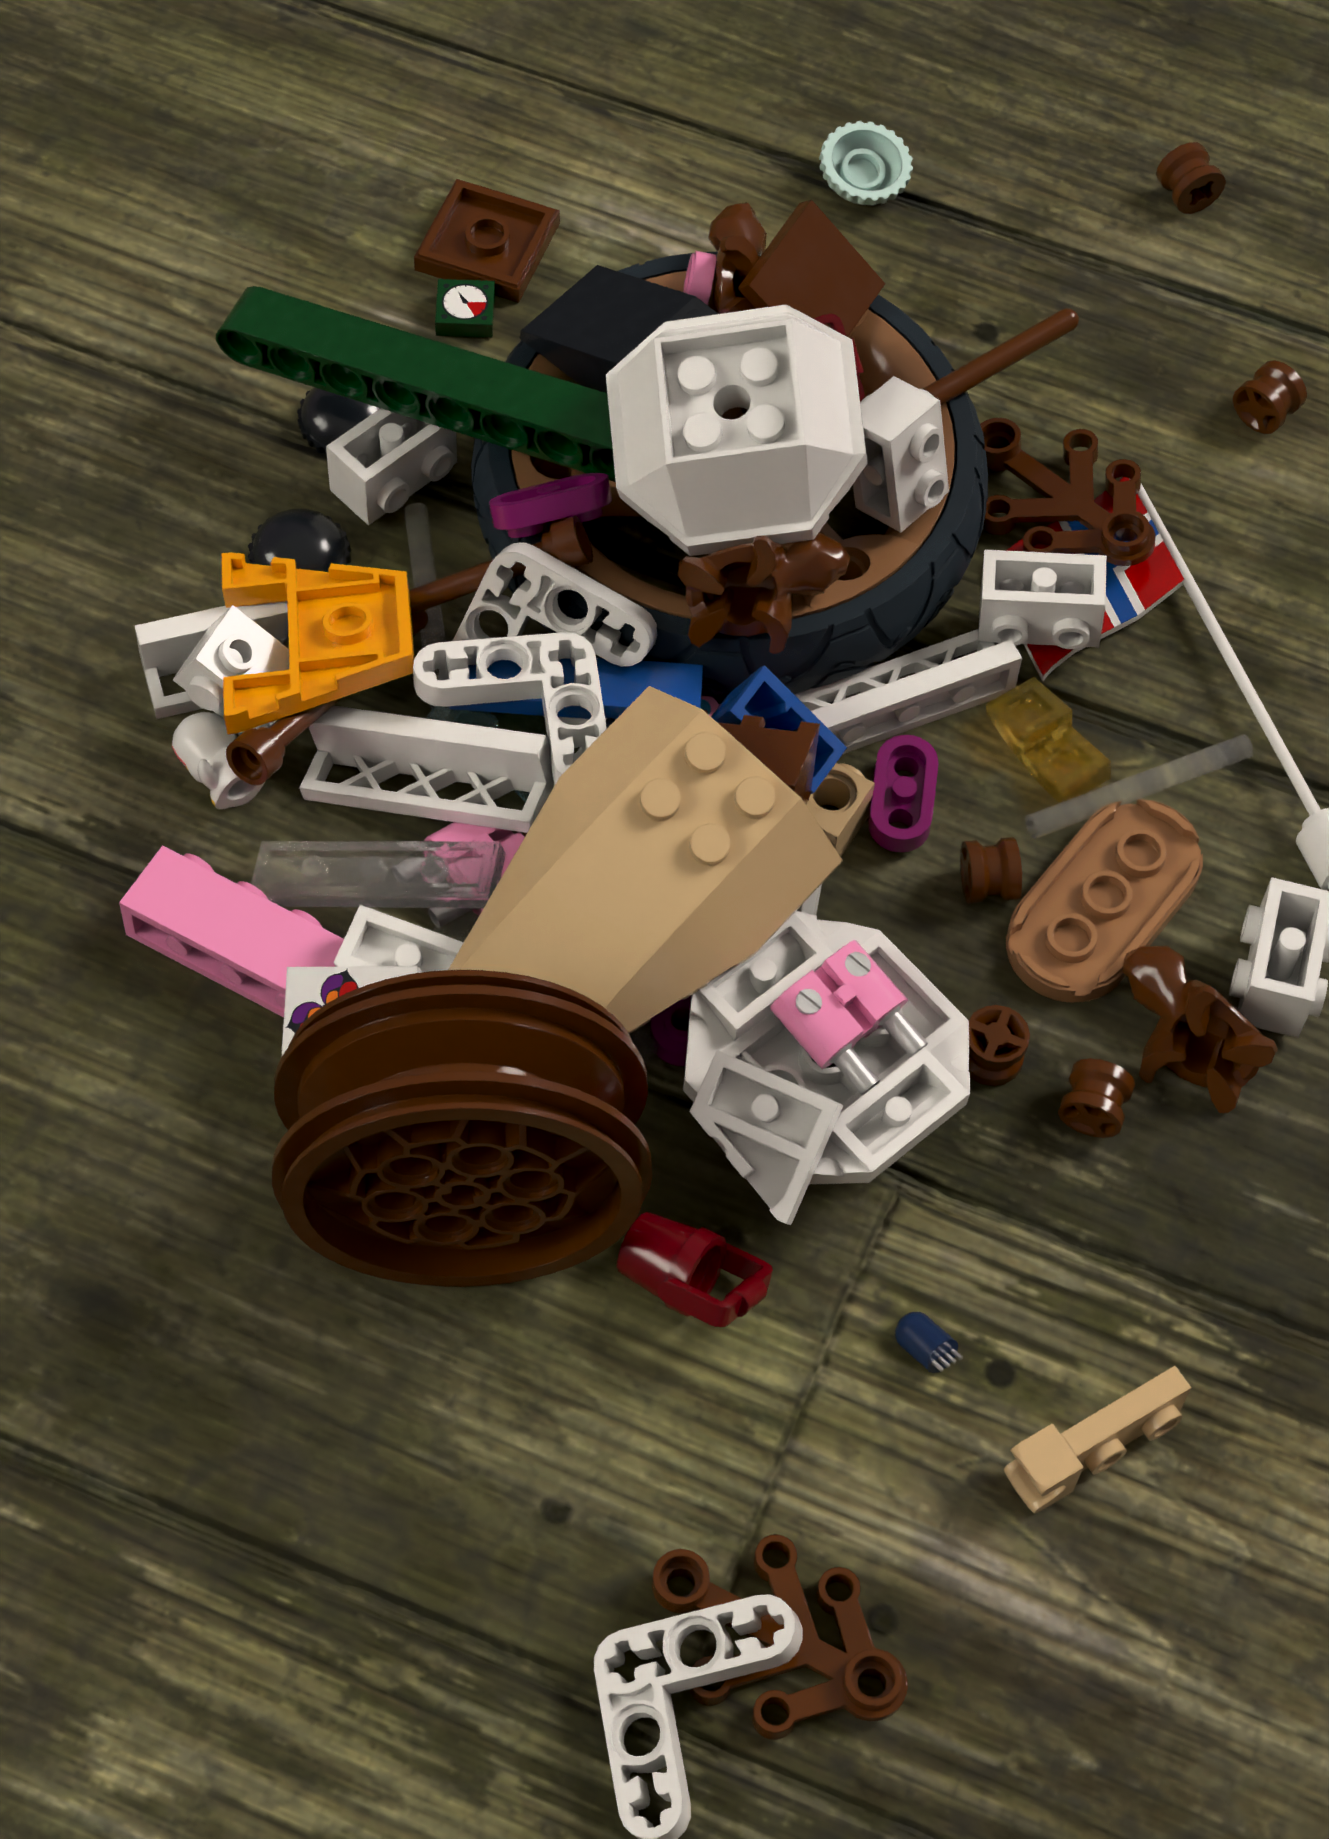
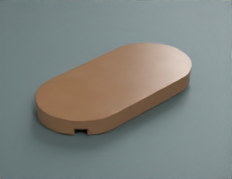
(1103, 899)

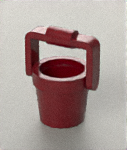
(684, 1264)

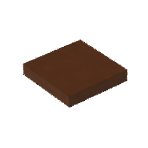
(487, 239)
(813, 270)

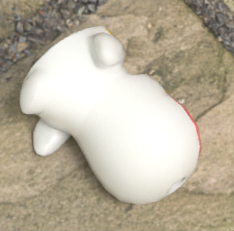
(201, 747)

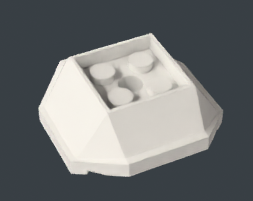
(749, 476)
(912, 1092)

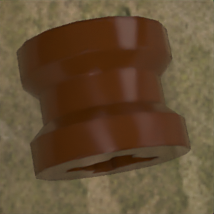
(1190, 177)
(1269, 397)
(991, 870)
(996, 1029)
(1096, 1098)

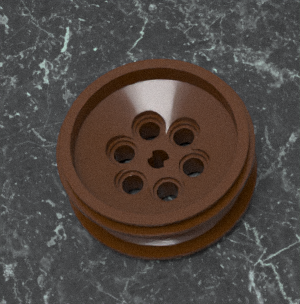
(461, 1129)

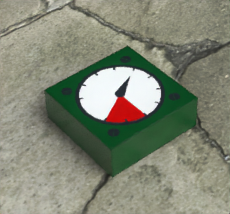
(465, 308)

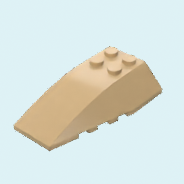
(652, 866)

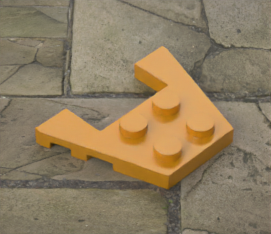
(343, 633)

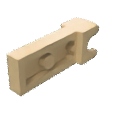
(1051, 1462)

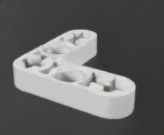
(538, 600)
(539, 678)
(652, 1690)

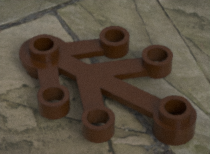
(1067, 500)
(840, 1667)

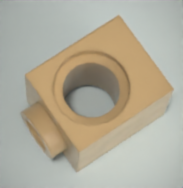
(852, 794)

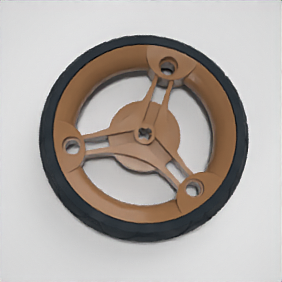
(891, 581)

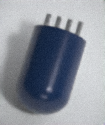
(926, 1342)

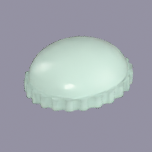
(865, 163)

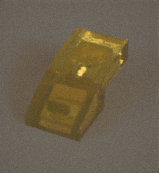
(1043, 739)

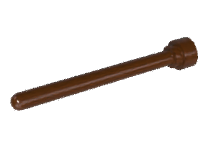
(1004, 355)
(564, 541)
(260, 751)

